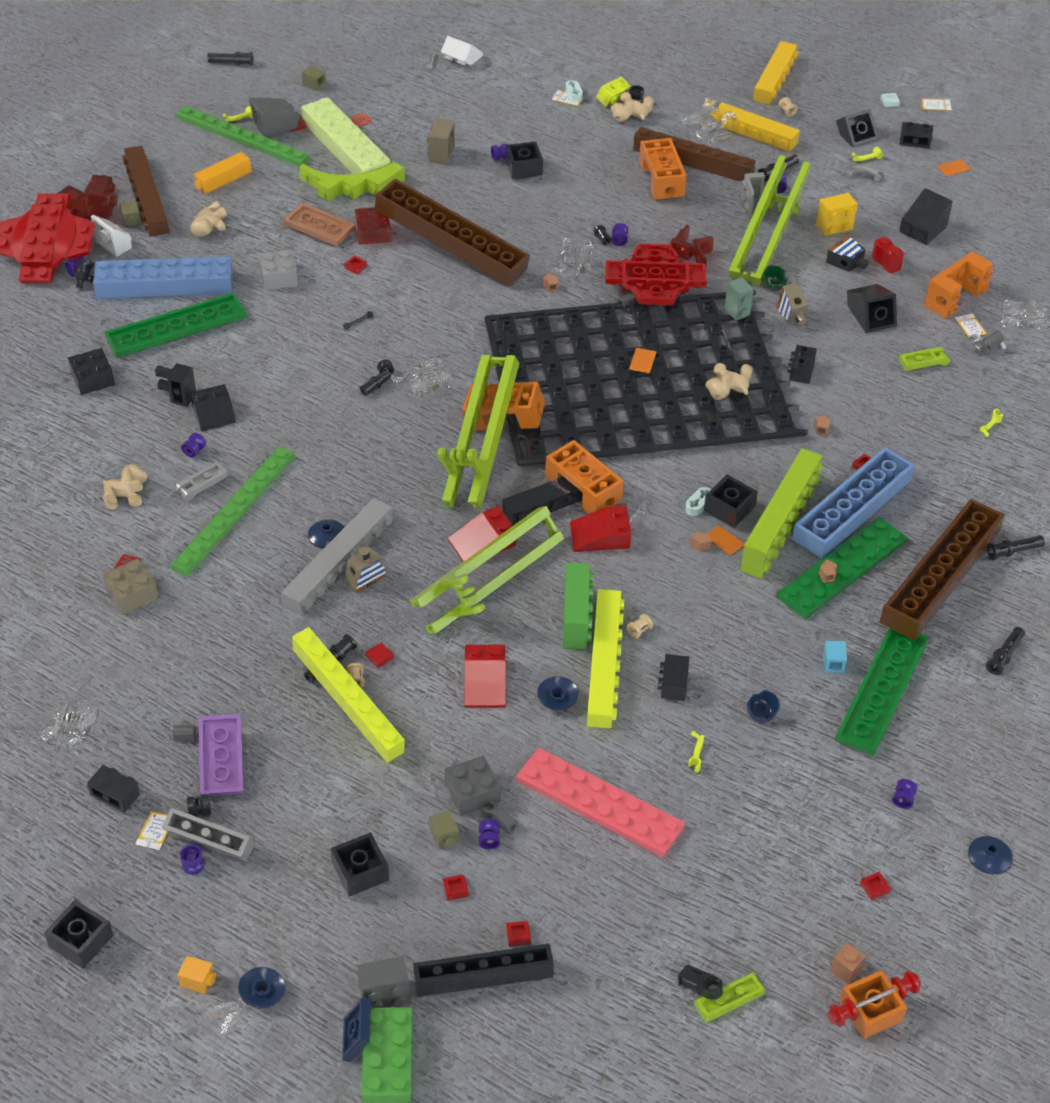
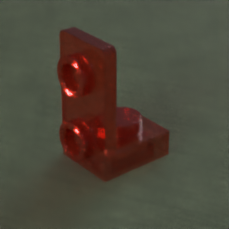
(701, 247)
(682, 248)

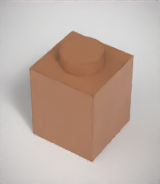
(847, 963)

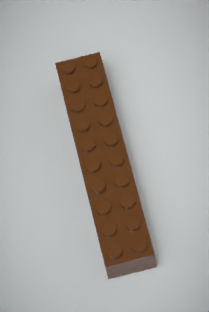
(452, 232)
(941, 569)

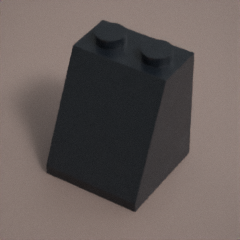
(926, 217)
(873, 307)

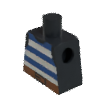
(847, 255)

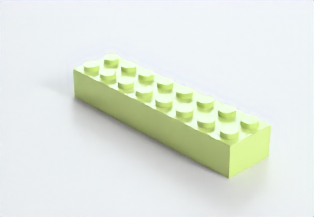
(342, 137)

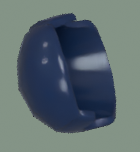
(763, 706)

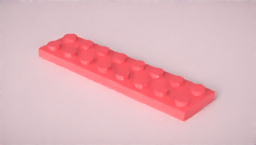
(601, 802)

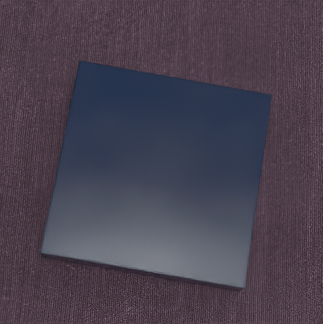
(356, 1029)

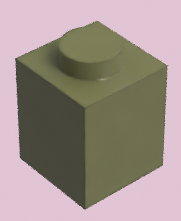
(313, 78)
(130, 213)
(444, 829)

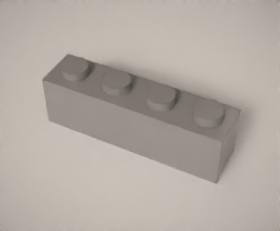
(208, 835)

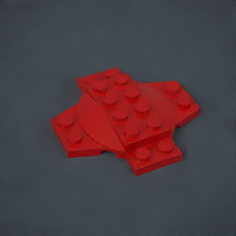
(45, 237)
(655, 274)

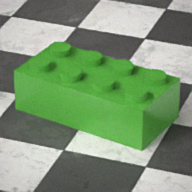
(578, 606)
(388, 1057)

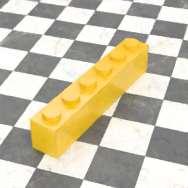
(775, 72)
(759, 127)

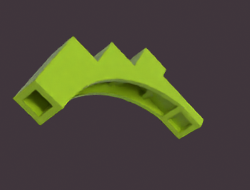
(351, 185)

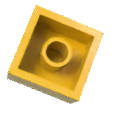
(836, 214)

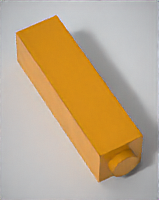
(222, 173)

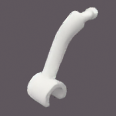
(977, 336)

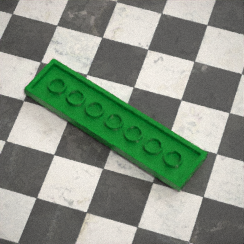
(175, 324)
(853, 560)
(881, 692)

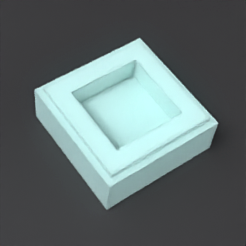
(890, 100)

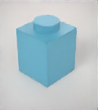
(834, 656)

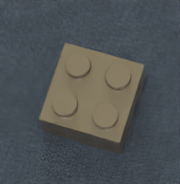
(441, 141)
(130, 586)

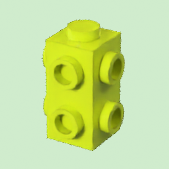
(612, 91)

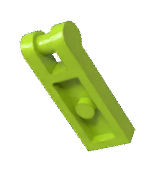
(924, 358)

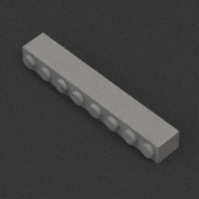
(333, 558)

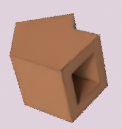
(550, 282)
(822, 425)
(700, 541)
(827, 571)

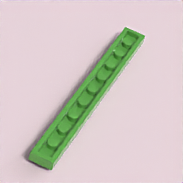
(243, 136)
(232, 511)

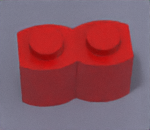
(887, 255)

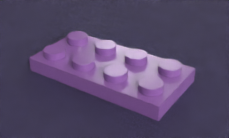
(220, 755)

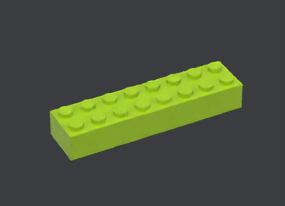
(781, 514)

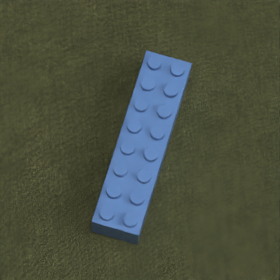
(163, 277)
(853, 502)

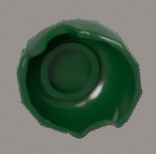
(774, 277)

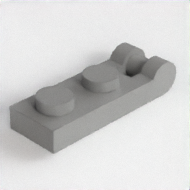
(201, 480)

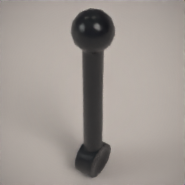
(347, 325)

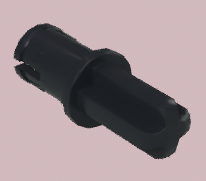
(375, 382)

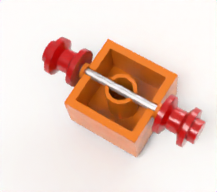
(874, 1002)

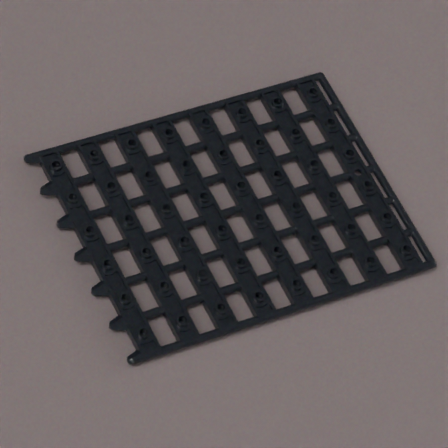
(659, 374)

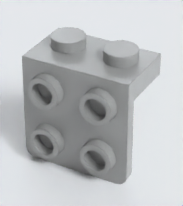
(752, 191)

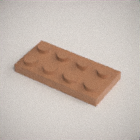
(319, 224)

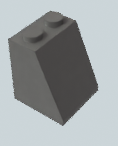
(273, 116)

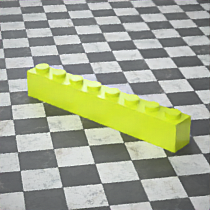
(604, 659)
(348, 695)

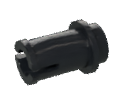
(600, 232)

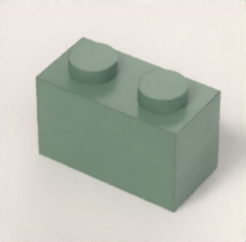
(738, 298)

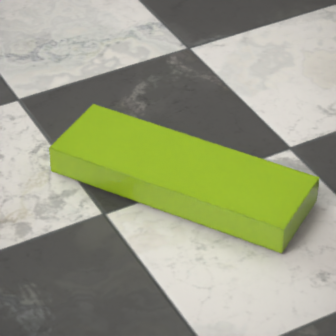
(733, 996)

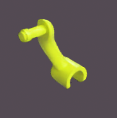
(248, 113)
(876, 152)
(996, 418)
(695, 760)

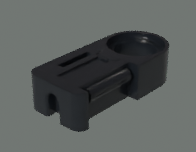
(699, 981)

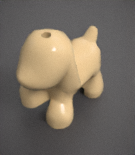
(631, 107)
(208, 220)
(720, 387)
(130, 482)

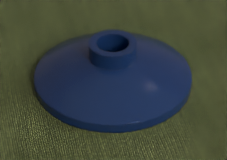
(324, 532)
(557, 693)
(986, 861)
(261, 979)

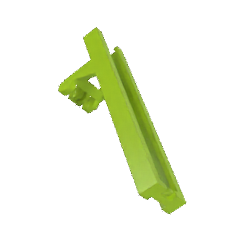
(769, 195)
(462, 454)
(458, 575)

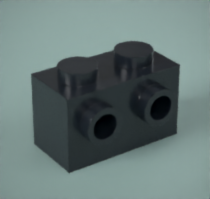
(916, 135)
(802, 364)
(674, 677)
(113, 788)

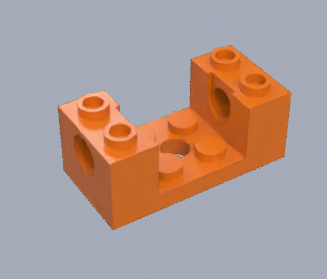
(666, 169)
(944, 289)
(525, 402)
(599, 485)

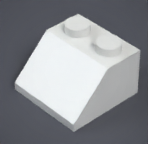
(460, 51)
(111, 236)

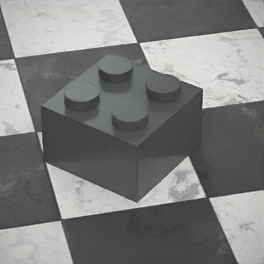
(472, 785)
(385, 982)

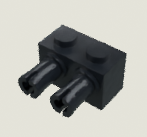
(179, 383)

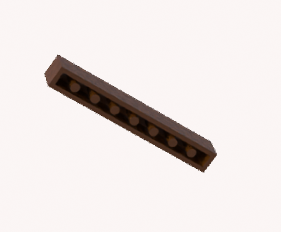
(702, 156)
(145, 191)

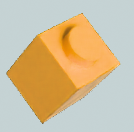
(196, 975)

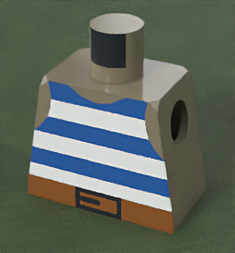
(793, 304)
(364, 569)

